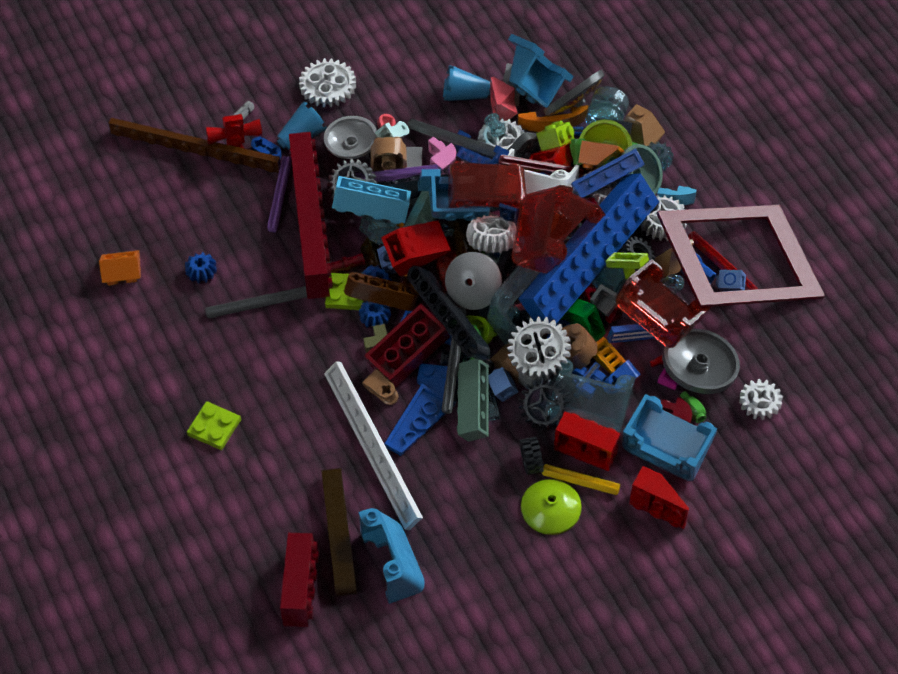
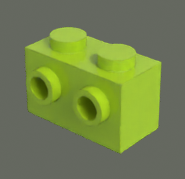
(555, 135)

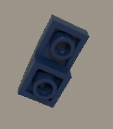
(509, 213)

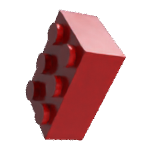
(587, 440)

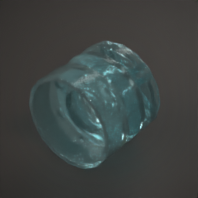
(607, 104)

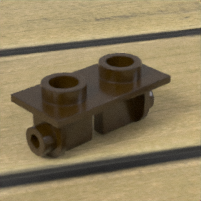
(370, 253)

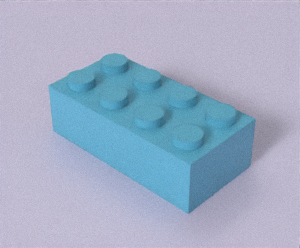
(371, 200)

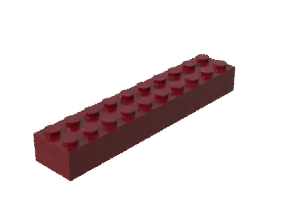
(311, 227)

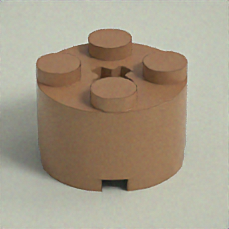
(388, 154)
(582, 345)

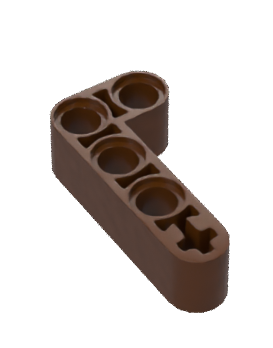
(382, 291)

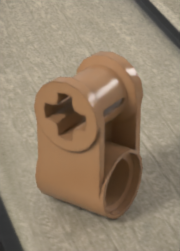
(380, 387)

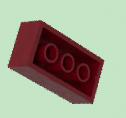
(407, 345)
(299, 580)

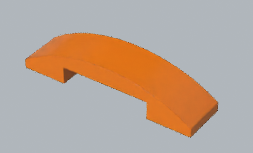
(531, 122)

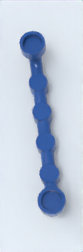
(472, 157)

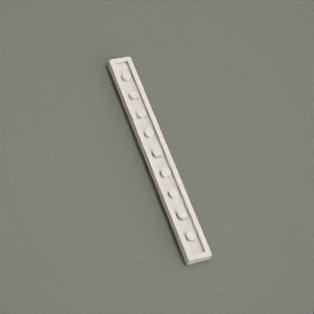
(373, 446)

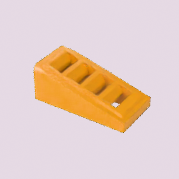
(608, 348)

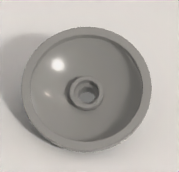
(350, 137)
(484, 276)

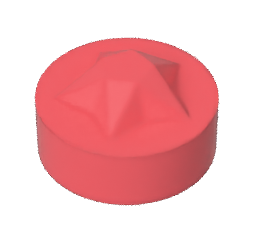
(385, 118)

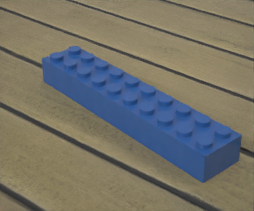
(589, 248)

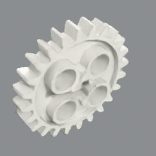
(327, 82)
(556, 342)

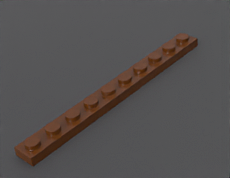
(195, 145)

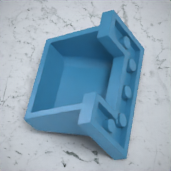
(534, 73)
(431, 181)

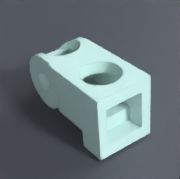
(398, 130)

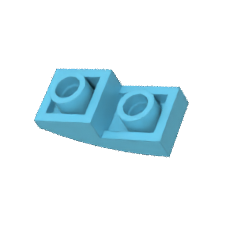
(685, 194)

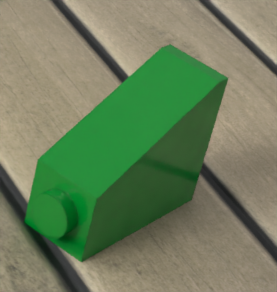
(587, 316)

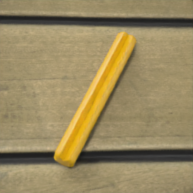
(581, 479)

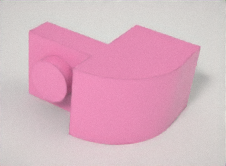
(442, 154)

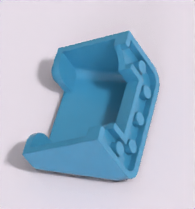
(667, 439)
(401, 573)

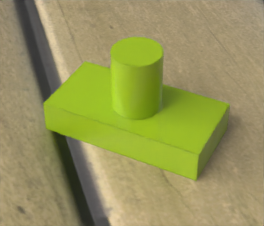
(627, 261)

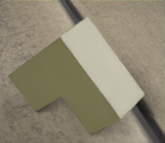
(379, 333)

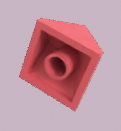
(502, 99)

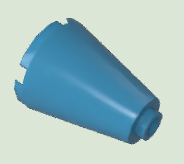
(464, 85)
(302, 121)

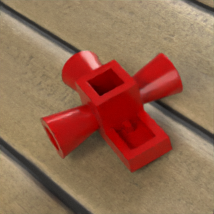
(234, 131)

